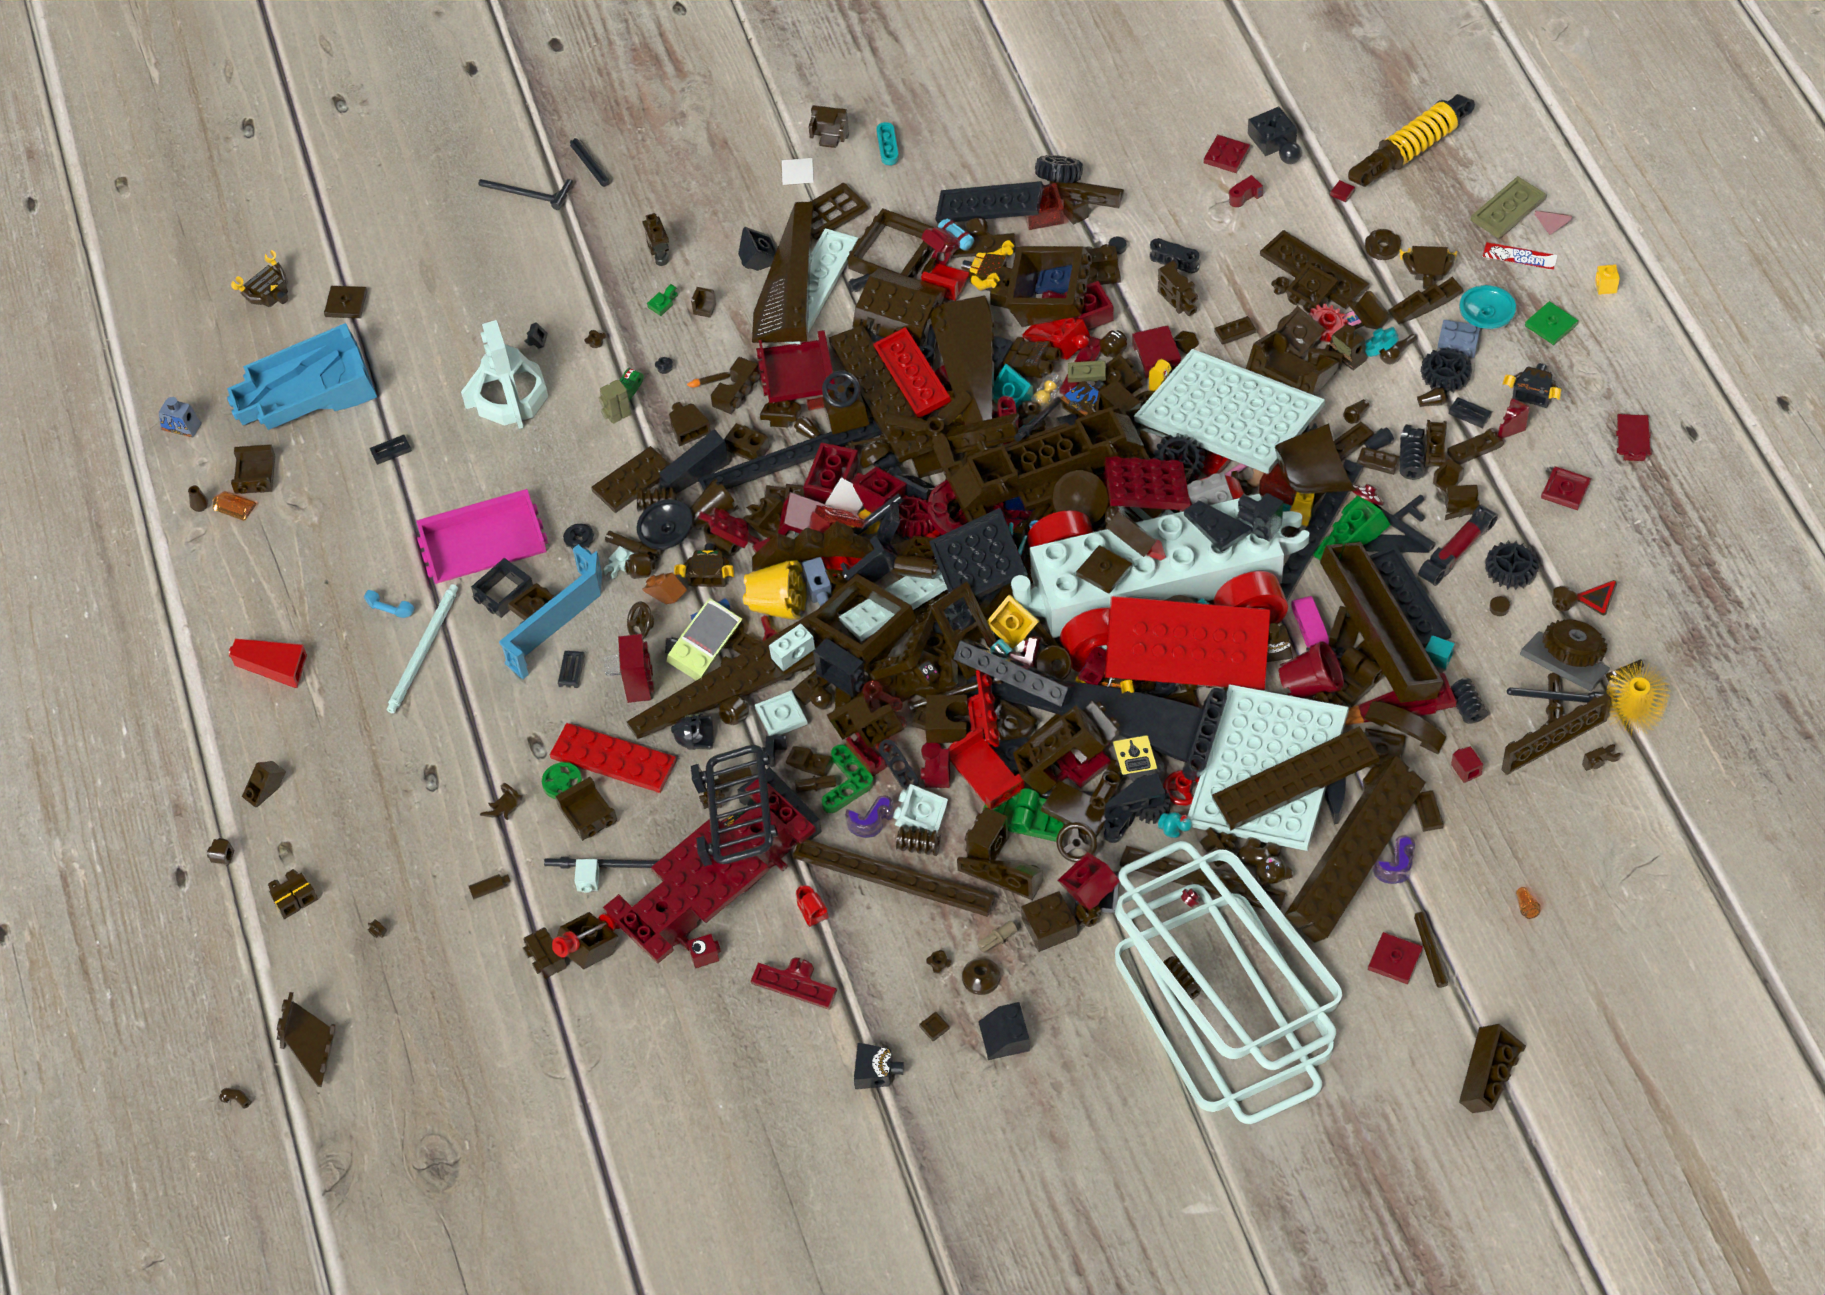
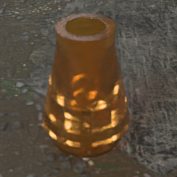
(1528, 904)

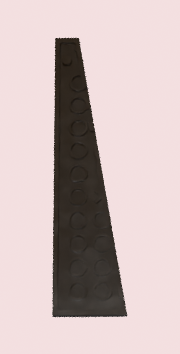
(735, 678)

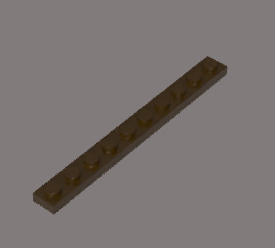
(894, 877)

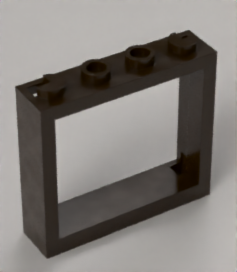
(897, 222)
(881, 638)

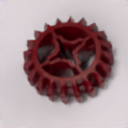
(914, 518)

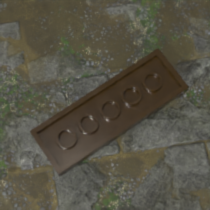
(1293, 255)
(1556, 733)

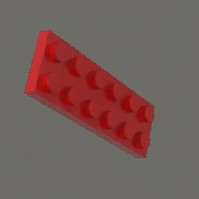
(912, 372)
(613, 757)

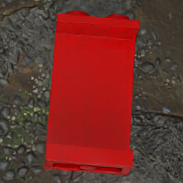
(984, 770)

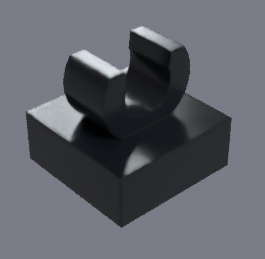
(536, 336)

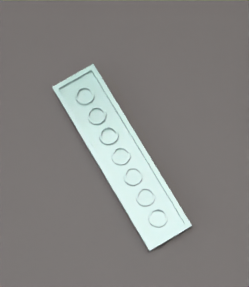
(827, 264)

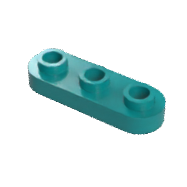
(887, 143)

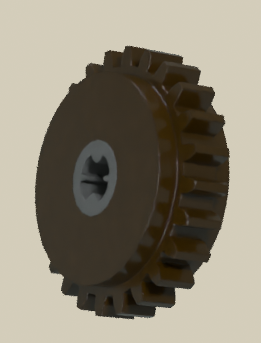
(1574, 643)

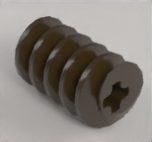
(646, 499)
(918, 841)
(1183, 976)

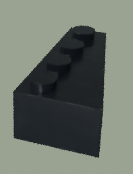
(786, 792)

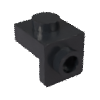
(773, 743)

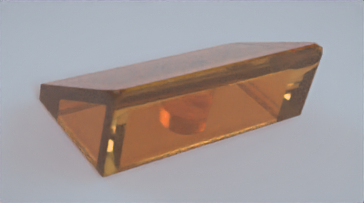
(233, 505)

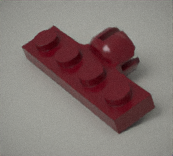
(795, 982)

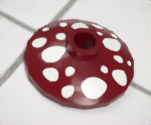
(1368, 493)

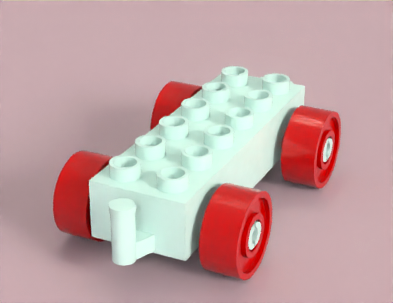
(1193, 567)

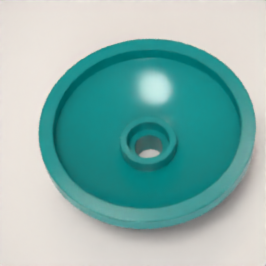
(1487, 307)

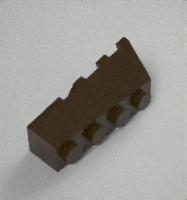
(1489, 1067)

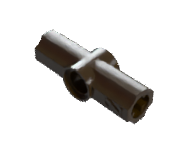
(1107, 786)

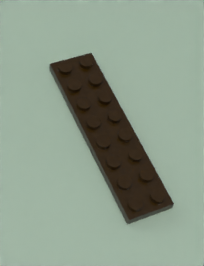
(1295, 778)

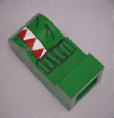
(632, 381)

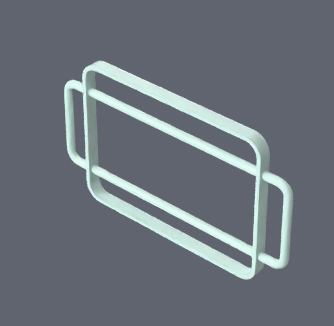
(1250, 1046)
(1229, 1098)

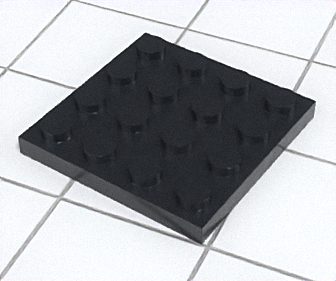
(979, 554)

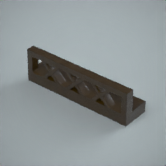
(1090, 193)

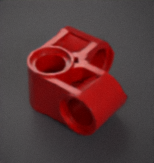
(811, 905)

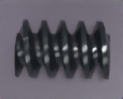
(1412, 458)
(1468, 701)

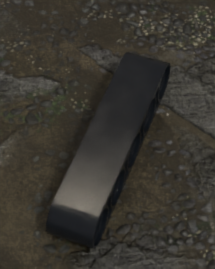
(1202, 741)

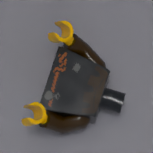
(1533, 386)

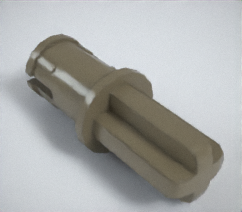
(997, 936)

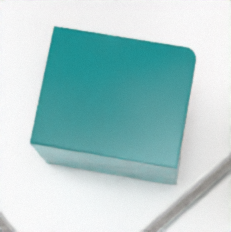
(1440, 651)

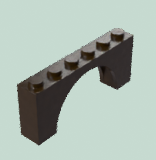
(1123, 525)

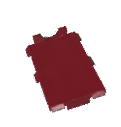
(1633, 437)

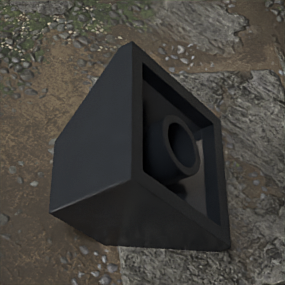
(756, 249)

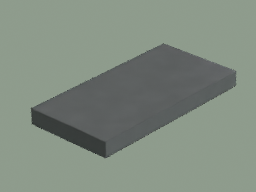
(1586, 677)

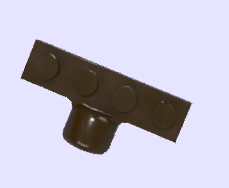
(983, 240)

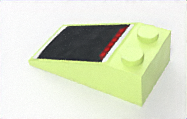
(703, 639)

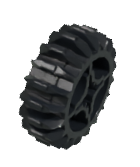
(1058, 168)
(1445, 375)
(1187, 445)
(1499, 565)

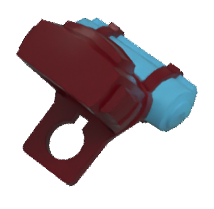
(947, 239)

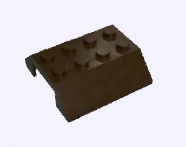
(897, 303)

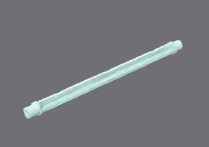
(422, 649)

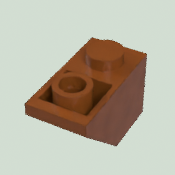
(664, 588)

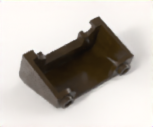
(1272, 360)

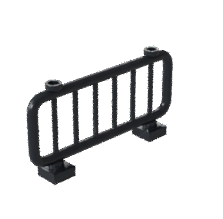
(700, 778)

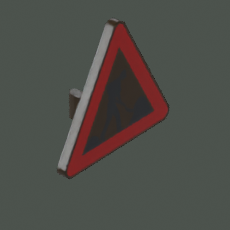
(1598, 597)

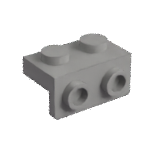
(1210, 490)

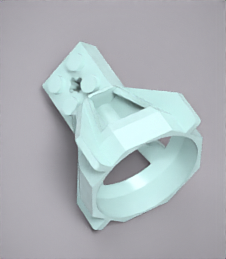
(502, 363)

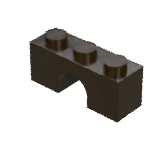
(729, 397)

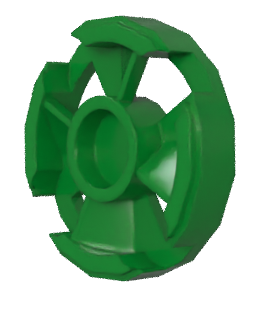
(561, 779)

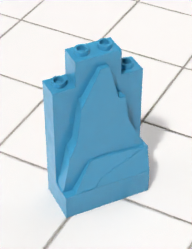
(303, 378)

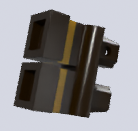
(290, 892)

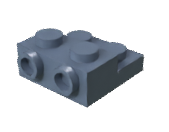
(1459, 336)

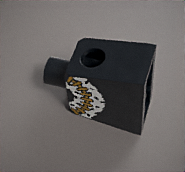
(875, 1067)

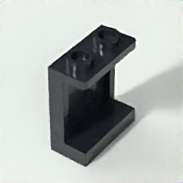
(875, 564)

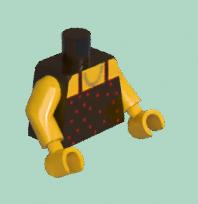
(986, 267)

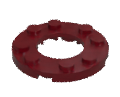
(937, 508)

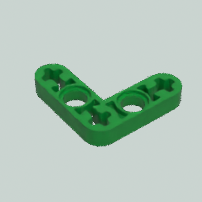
(852, 783)

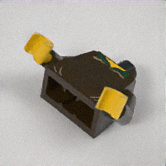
(706, 568)

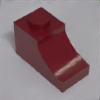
(937, 771)

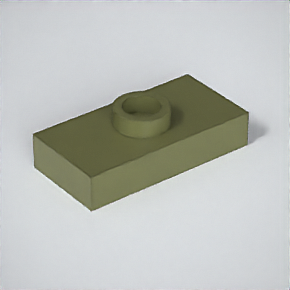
(1087, 371)

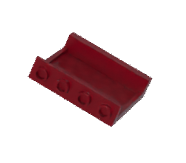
(795, 369)

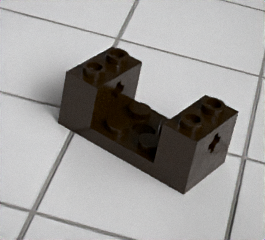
(1038, 754)

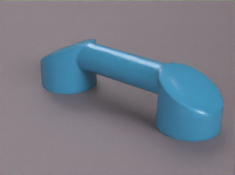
(404, 609)

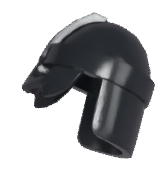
(694, 732)

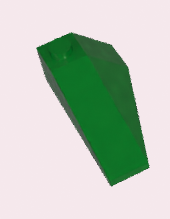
(1359, 523)

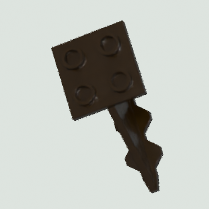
(306, 1037)

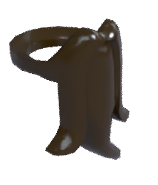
(505, 804)

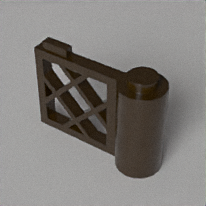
(919, 565)

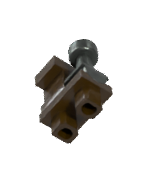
(656, 239)

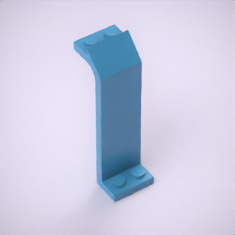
(554, 613)

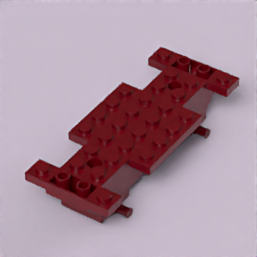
(701, 892)

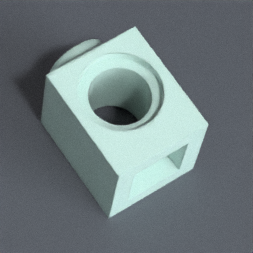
(587, 875)

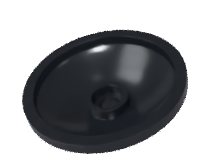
(664, 517)

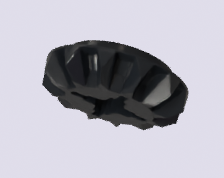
(578, 530)

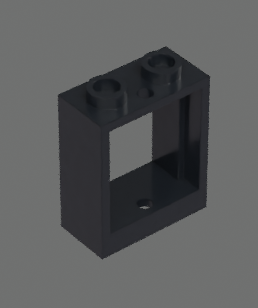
(492, 577)
(839, 667)

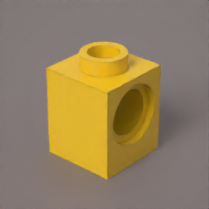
(1607, 279)

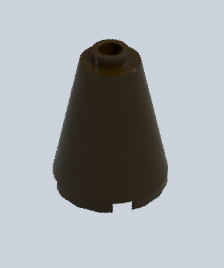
(712, 497)

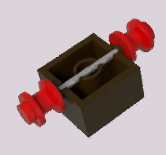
(586, 939)

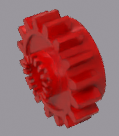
(1329, 319)

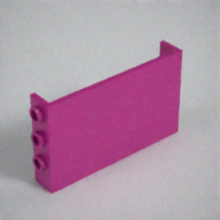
(481, 536)

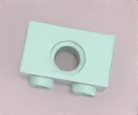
(792, 647)

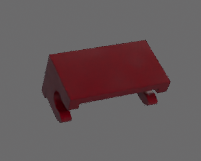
(866, 755)

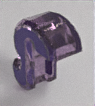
(872, 823)
(1402, 867)

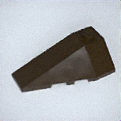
(1008, 875)

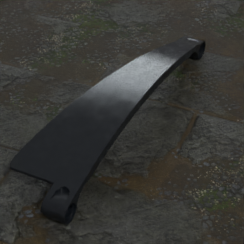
(1164, 721)

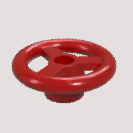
(1185, 790)

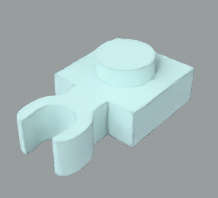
(617, 561)

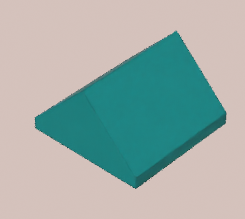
(1013, 385)

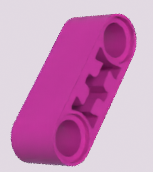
(1309, 621)

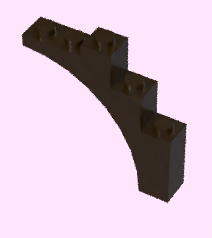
(811, 544)

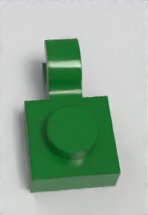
(662, 302)

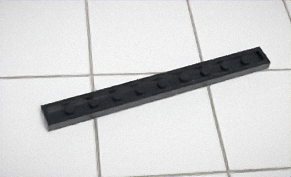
(787, 457)
(1317, 528)

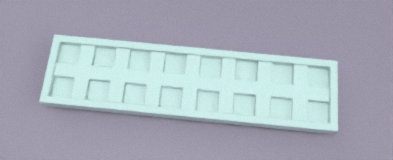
(870, 617)

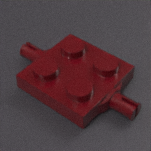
(728, 527)
(1079, 772)

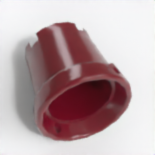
(1312, 672)

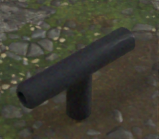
(1411, 508)

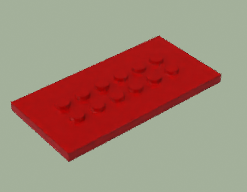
(1187, 643)

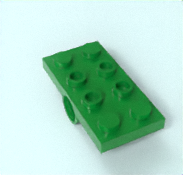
(1026, 818)

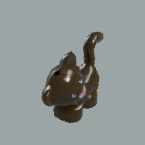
(1269, 867)

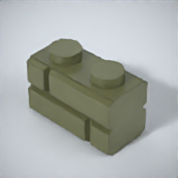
(614, 401)

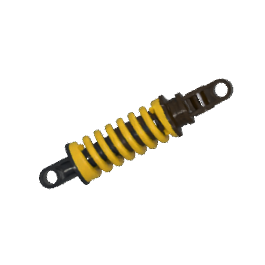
(1412, 139)

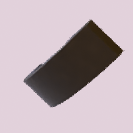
(1408, 723)

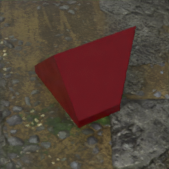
(1514, 419)

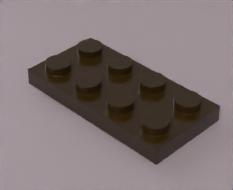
(623, 484)

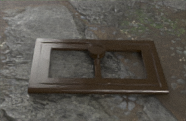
(952, 637)

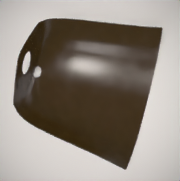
(1312, 463)

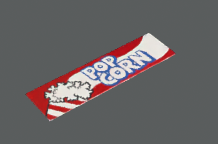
(1519, 255)

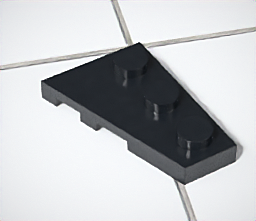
(1217, 526)

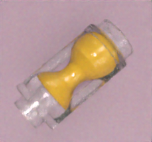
(1051, 384)

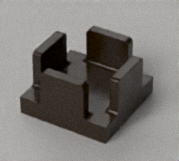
(829, 124)

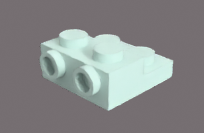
(920, 809)

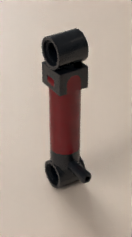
(1443, 558)

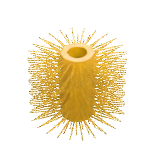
(1637, 698)

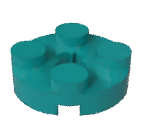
(1380, 340)

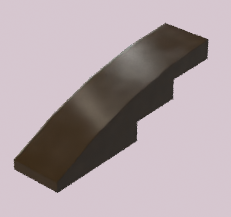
(1426, 301)

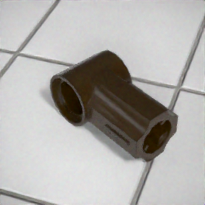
(721, 543)

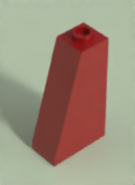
(270, 659)

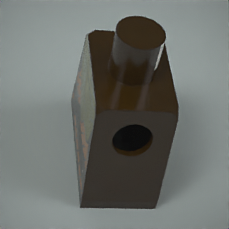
(1350, 345)

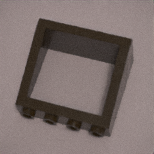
(1023, 281)

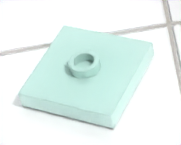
(781, 714)

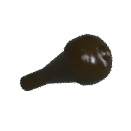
(1393, 354)

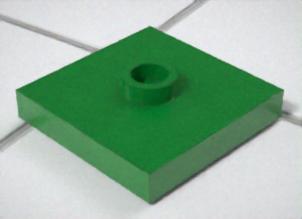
(1551, 323)

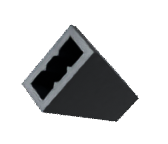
(699, 461)

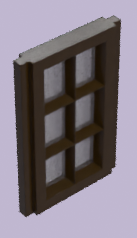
(835, 209)

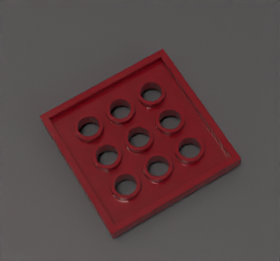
(1146, 483)

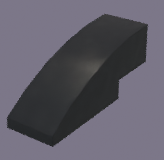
(1335, 799)

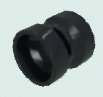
(1409, 431)

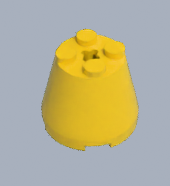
(776, 590)

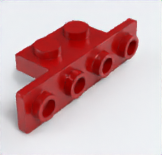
(982, 709)

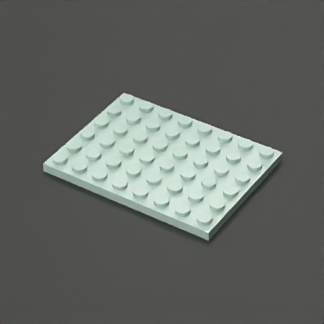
(1229, 410)
(1256, 734)

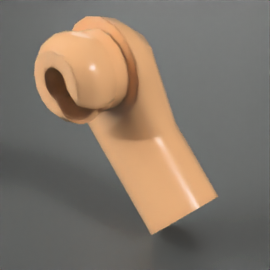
(1254, 481)

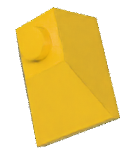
(1012, 622)

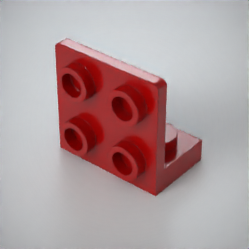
(947, 277)

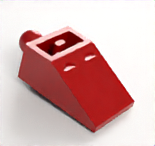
(1064, 334)

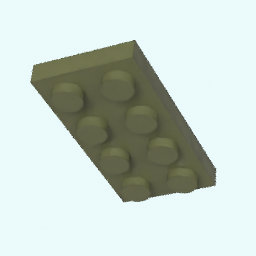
(1508, 207)

